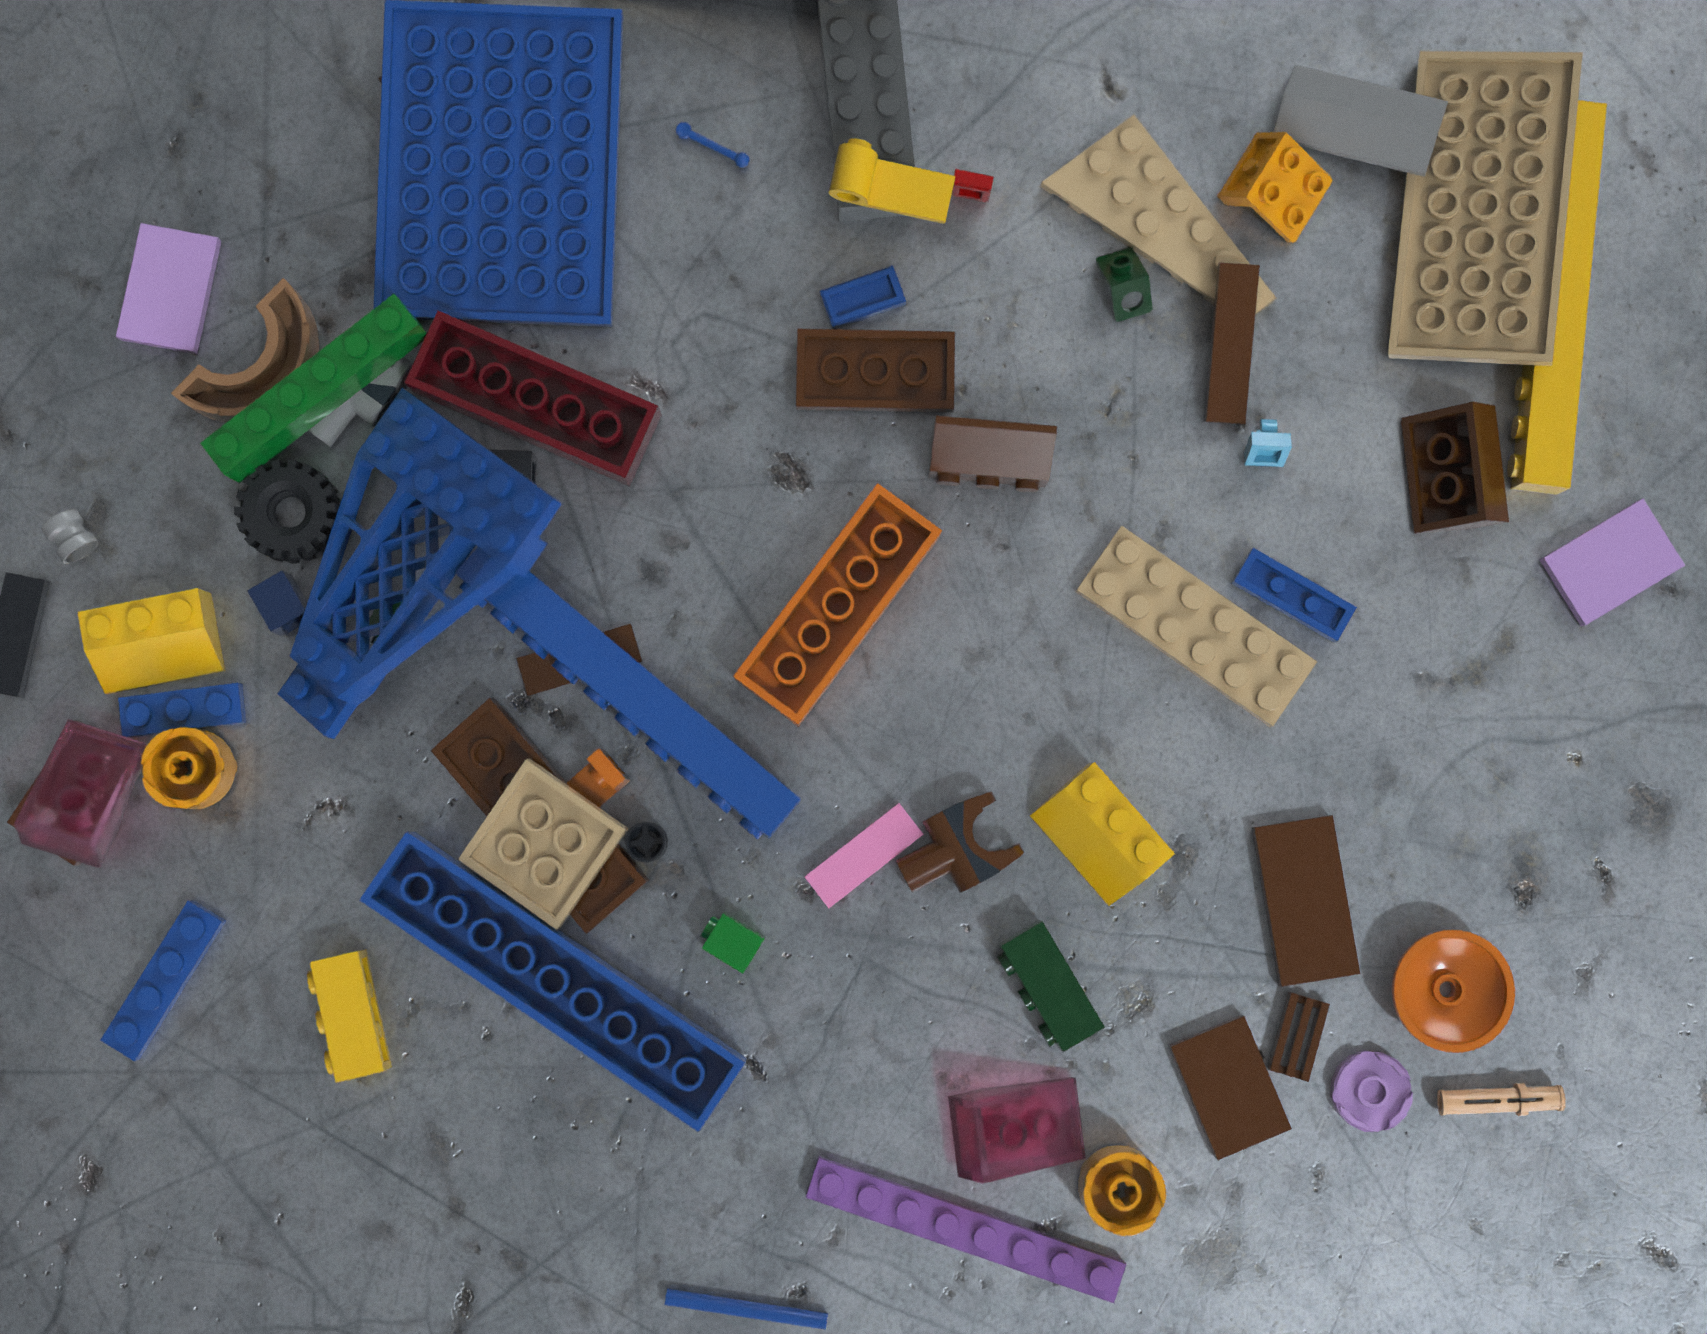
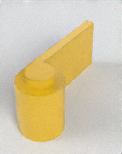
(887, 185)

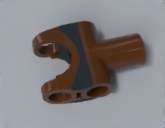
(955, 850)

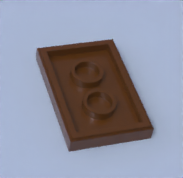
(1230, 1087)

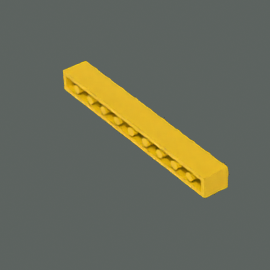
(1550, 394)

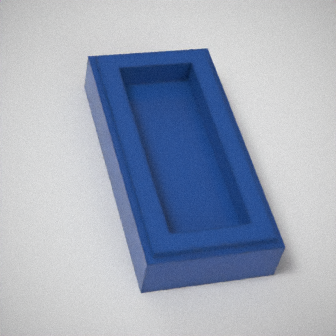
(862, 297)

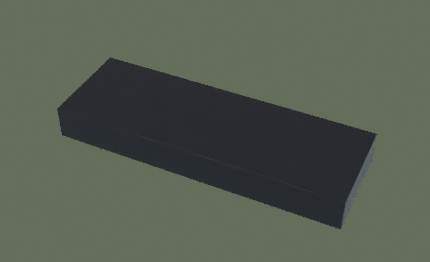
(20, 618)

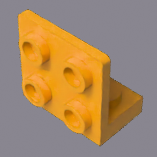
(1277, 183)

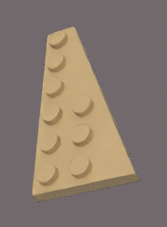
(1149, 206)

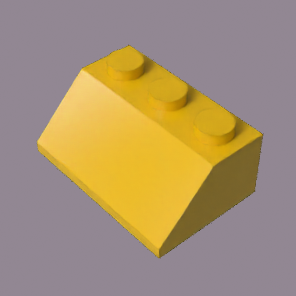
(152, 640)
(1102, 834)

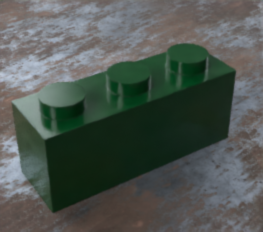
(1049, 987)

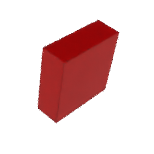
(972, 185)

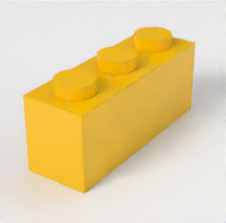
(349, 1016)

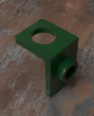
(1125, 275)

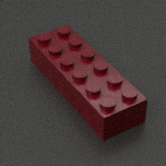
(533, 398)

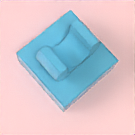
(1267, 446)

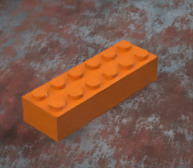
(837, 605)

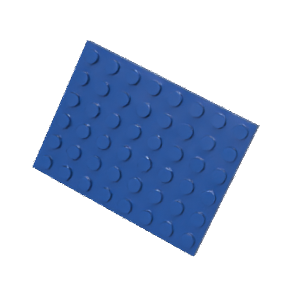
(499, 161)

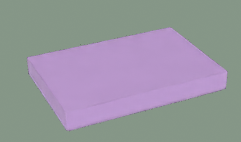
(168, 288)
(1612, 562)

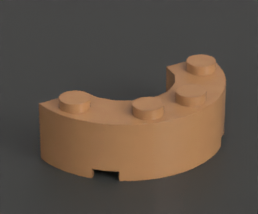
(289, 343)

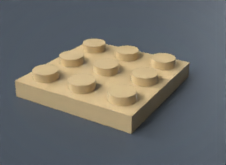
(543, 843)

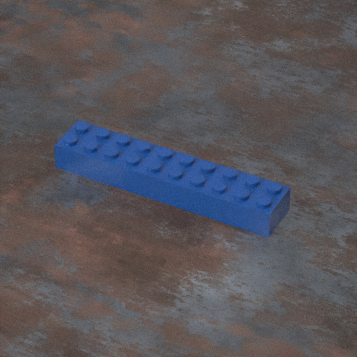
(637, 696)
(554, 979)

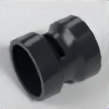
(640, 841)

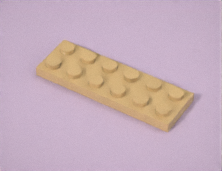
(1196, 626)

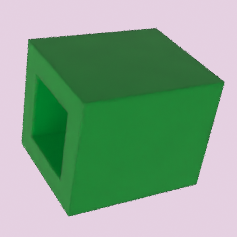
(731, 941)

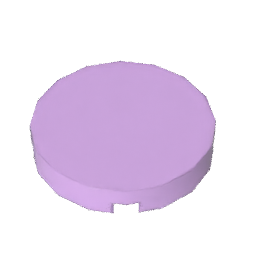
(1371, 1091)

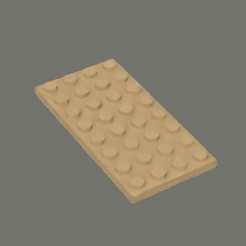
(1490, 213)

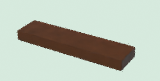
(1231, 343)

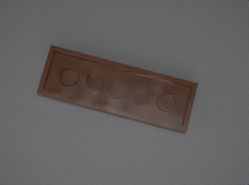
(484, 759)

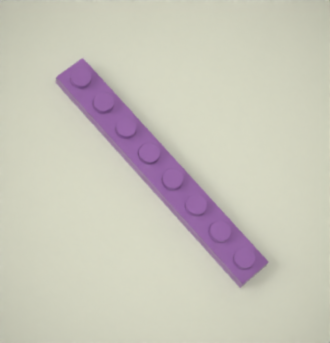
(966, 1229)

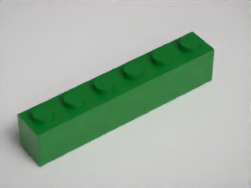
(314, 389)

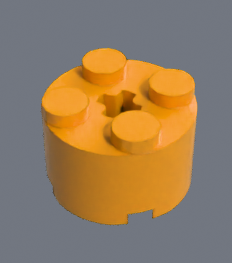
(166, 770)
(1142, 1200)

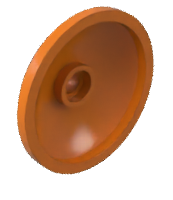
(1478, 998)

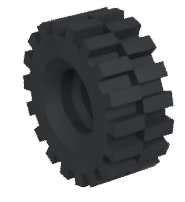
(259, 507)

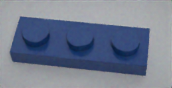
(1294, 595)
(182, 708)

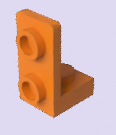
(599, 778)

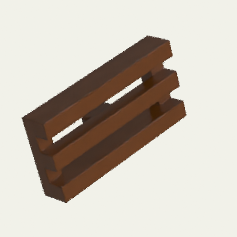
(1313, 1039)

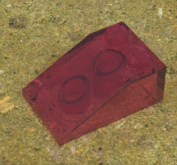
(81, 794)
(1016, 1129)

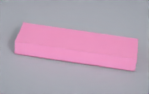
(863, 855)

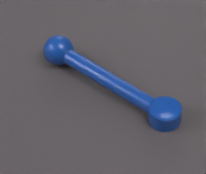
(684, 132)

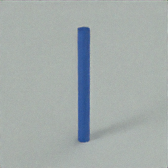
(746, 1309)

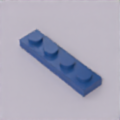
(163, 980)

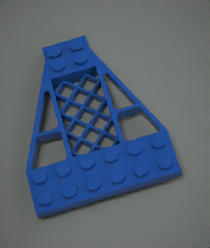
(436, 475)

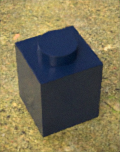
(280, 603)

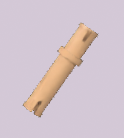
(1546, 1099)

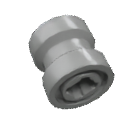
(70, 536)

